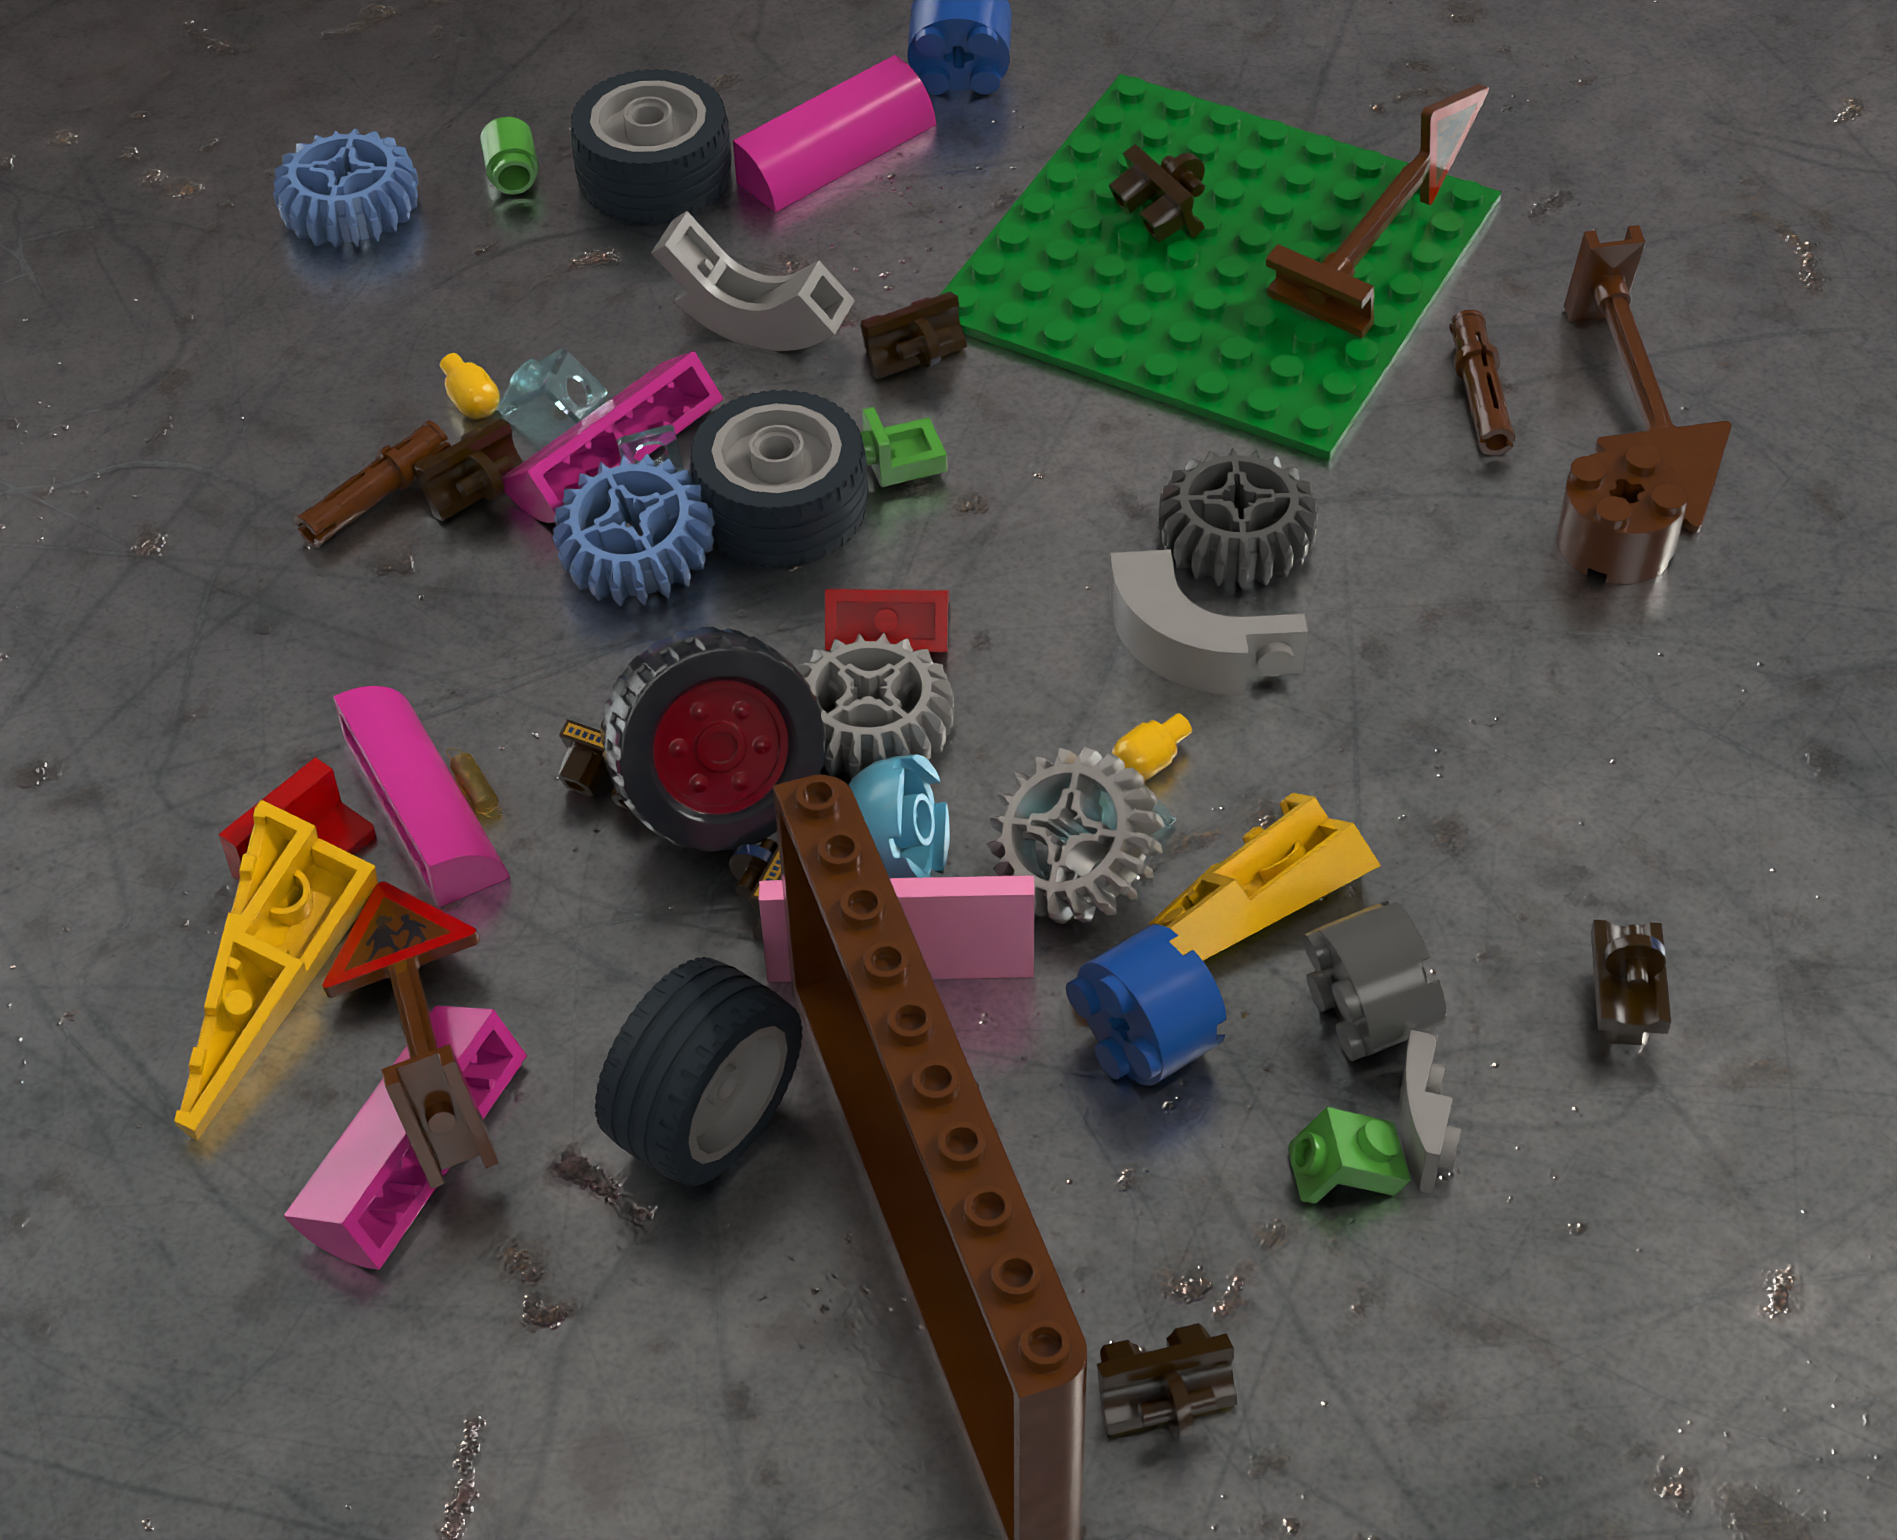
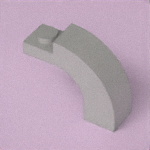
(747, 305)
(1191, 643)

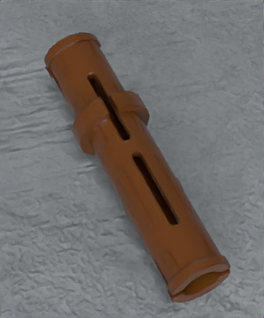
(1478, 366)
(364, 490)

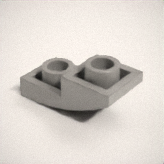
(1426, 1113)

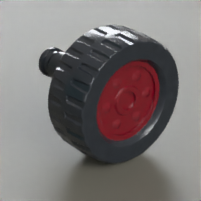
(707, 733)

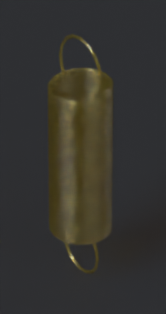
(474, 783)

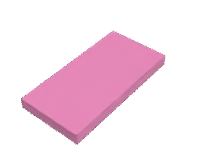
(960, 925)

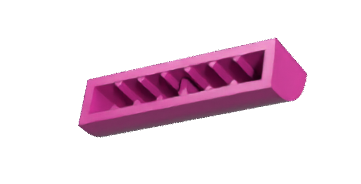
(833, 134)
(667, 395)
(418, 793)
(371, 1177)

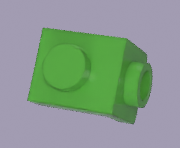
(902, 450)
(1348, 1152)

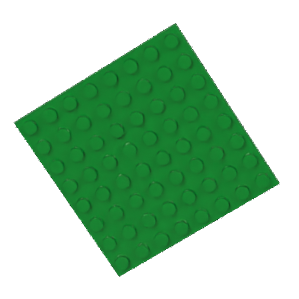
(1192, 316)

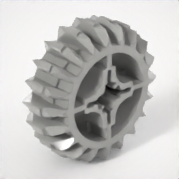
(870, 690)
(1077, 789)

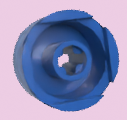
(960, 44)
(1148, 1006)

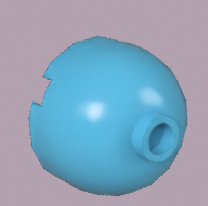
(902, 815)

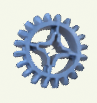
(346, 188)
(612, 557)

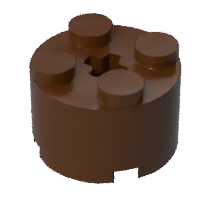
(1622, 514)

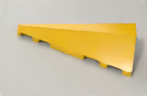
(1268, 878)
(284, 924)

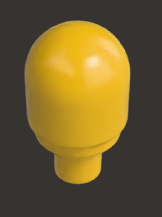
(469, 388)
(1152, 745)

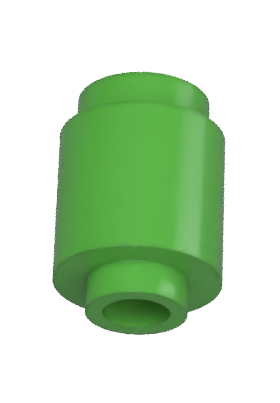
(509, 154)

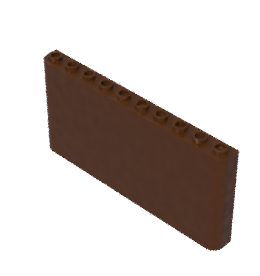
(934, 1166)

